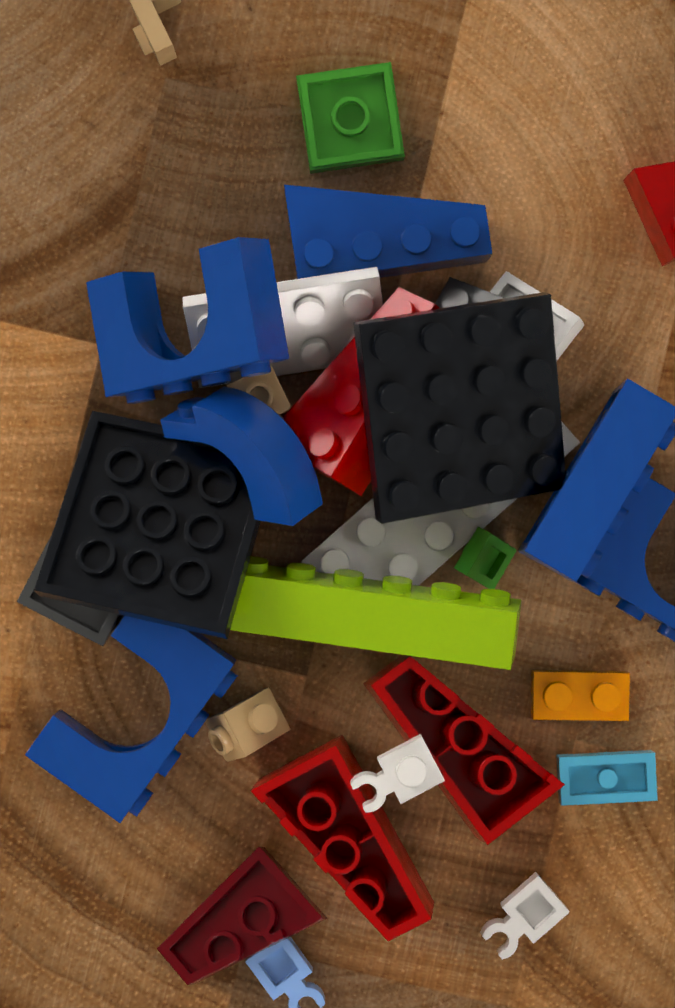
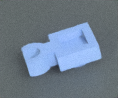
(283, 971)

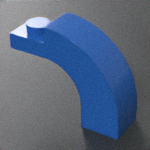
(259, 444)

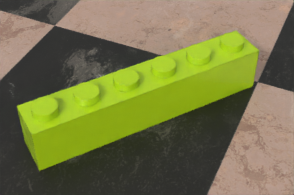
(379, 614)

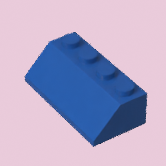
(599, 481)

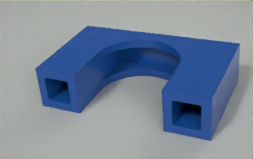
(240, 333)
(623, 559)
(118, 775)

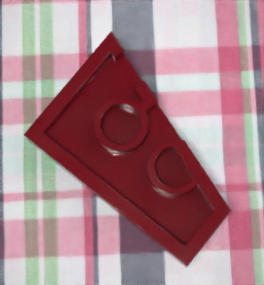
(239, 919)

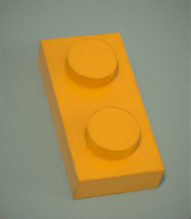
(580, 695)

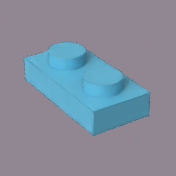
(607, 777)

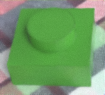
(485, 558)

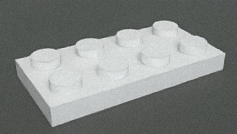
(315, 316)

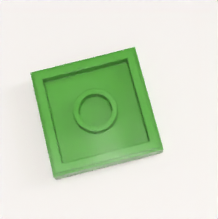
(350, 117)

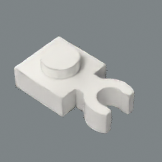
(405, 770)
(530, 910)

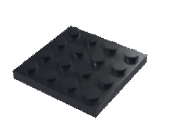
(461, 406)
(151, 529)

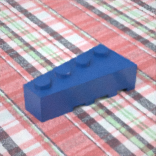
(394, 233)

